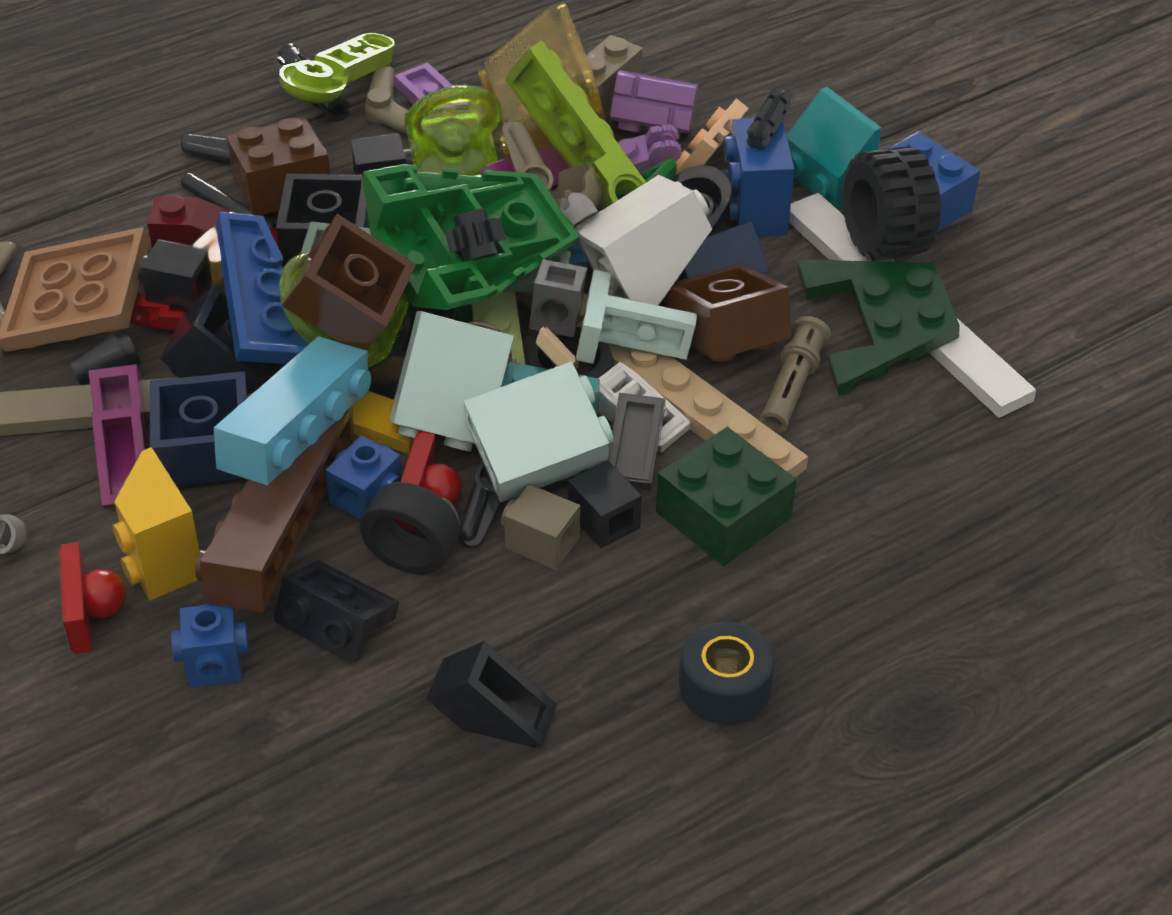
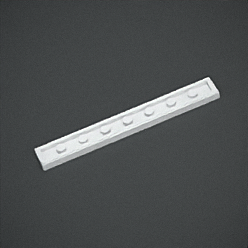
(965, 358)

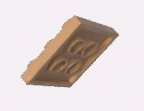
(74, 290)

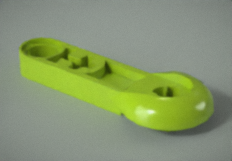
(333, 69)

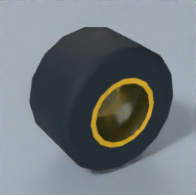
(726, 672)

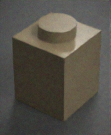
(541, 526)

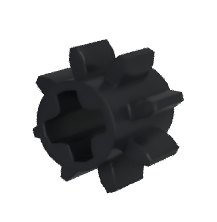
(475, 234)

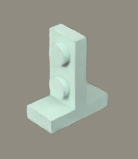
(631, 324)

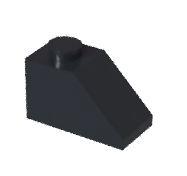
(491, 697)

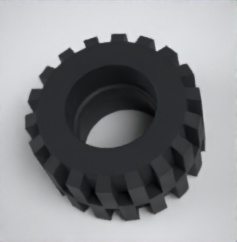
(891, 203)

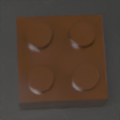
(267, 153)
(349, 284)
(734, 310)

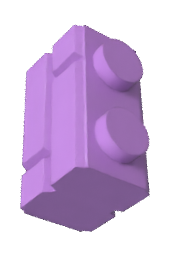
(652, 102)

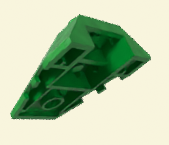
(416, 208)

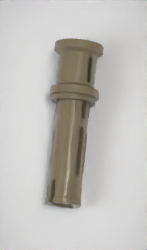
(779, 409)

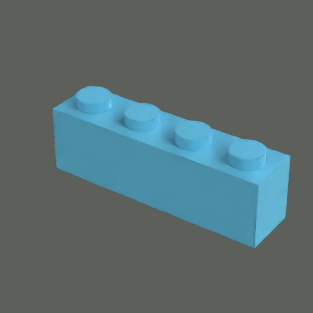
(291, 410)

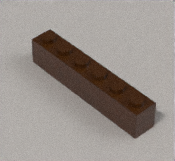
(267, 526)

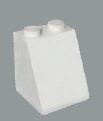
(646, 238)

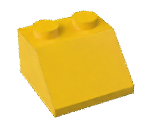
(155, 529)

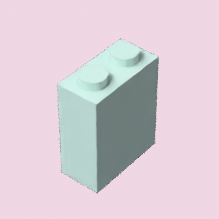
(443, 368)
(538, 430)

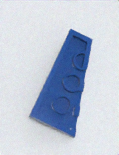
(251, 283)

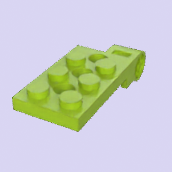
(571, 123)

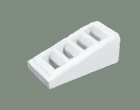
(625, 380)

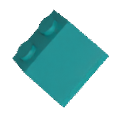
(826, 141)

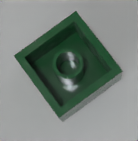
(725, 495)

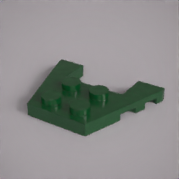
(899, 306)

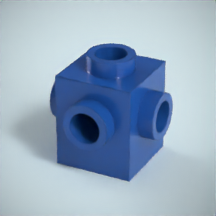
(360, 474)
(210, 644)

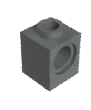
(558, 283)

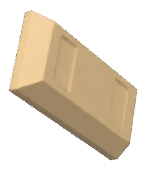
(554, 348)

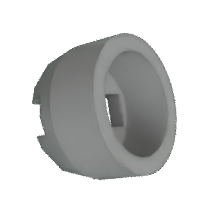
(577, 208)
(14, 530)

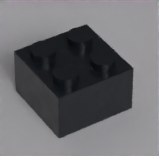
(317, 199)

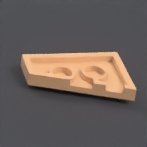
(706, 142)

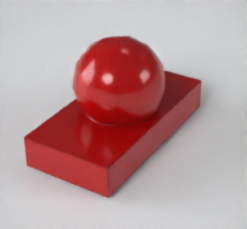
(423, 472)
(86, 596)

